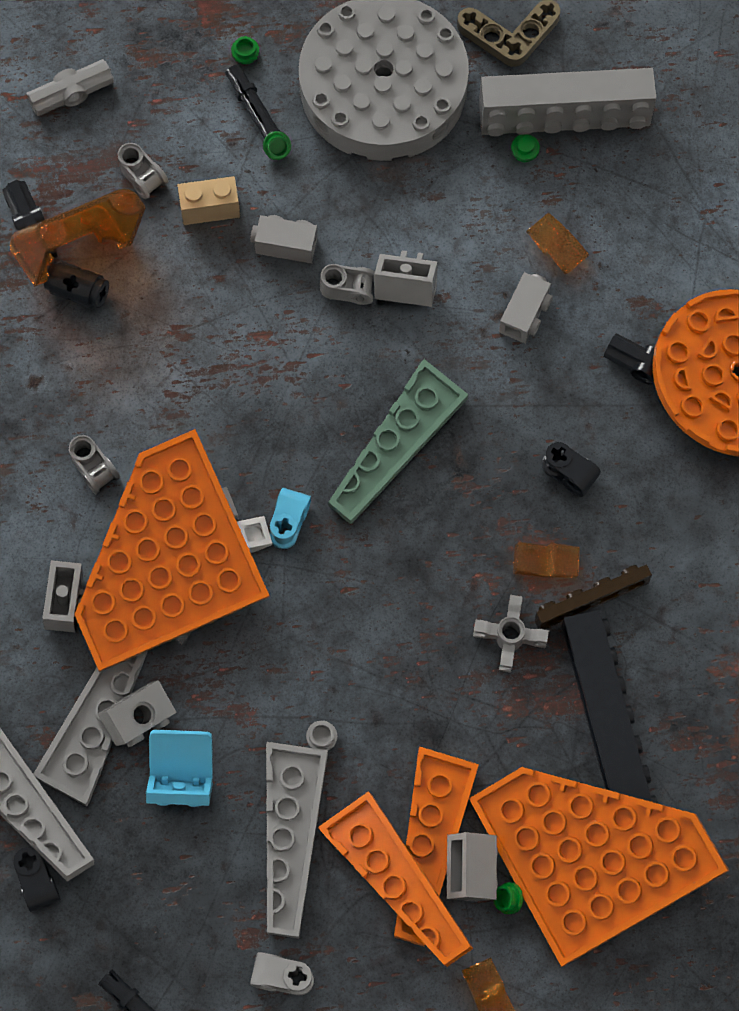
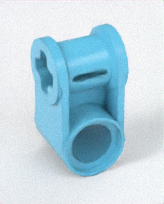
(288, 514)

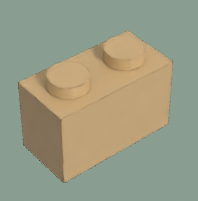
(209, 200)

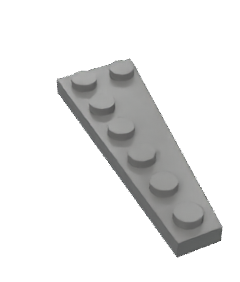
(83, 742)
(292, 809)
(36, 817)

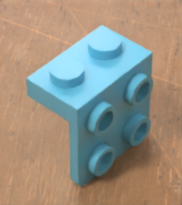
(180, 768)

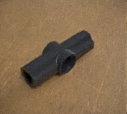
(23, 206)
(632, 357)

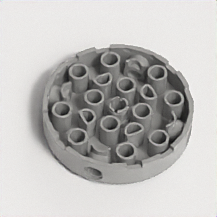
(383, 77)

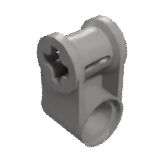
(143, 173)
(350, 283)
(94, 468)
(275, 974)

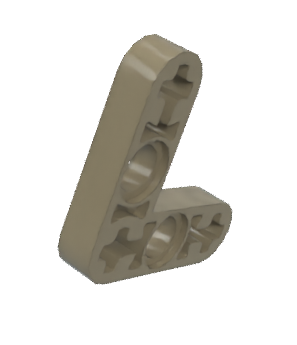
(515, 40)

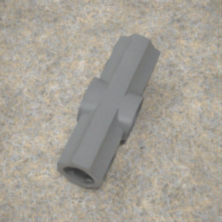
(70, 87)

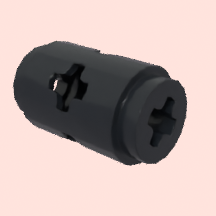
(91, 289)

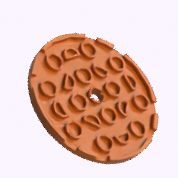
(696, 369)

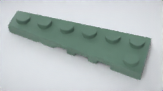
(411, 422)

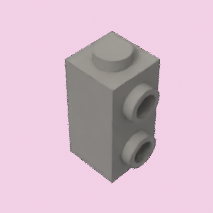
(285, 238)
(525, 307)

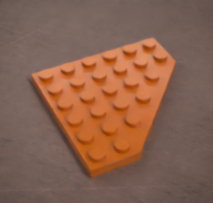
(166, 558)
(593, 856)

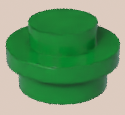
(245, 50)
(277, 145)
(525, 148)
(509, 898)

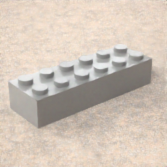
(567, 101)

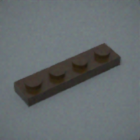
(602, 592)

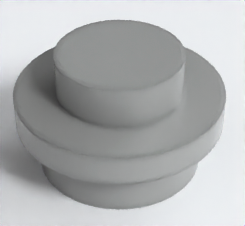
(321, 735)

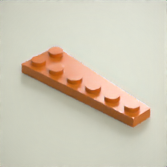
(436, 811)
(381, 857)

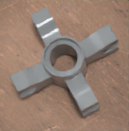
(489, 630)

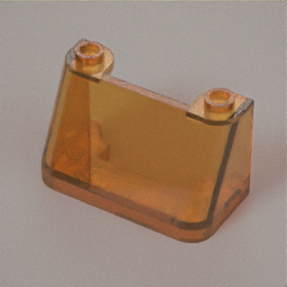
(108, 216)

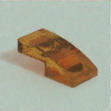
(558, 242)
(546, 561)
(487, 987)

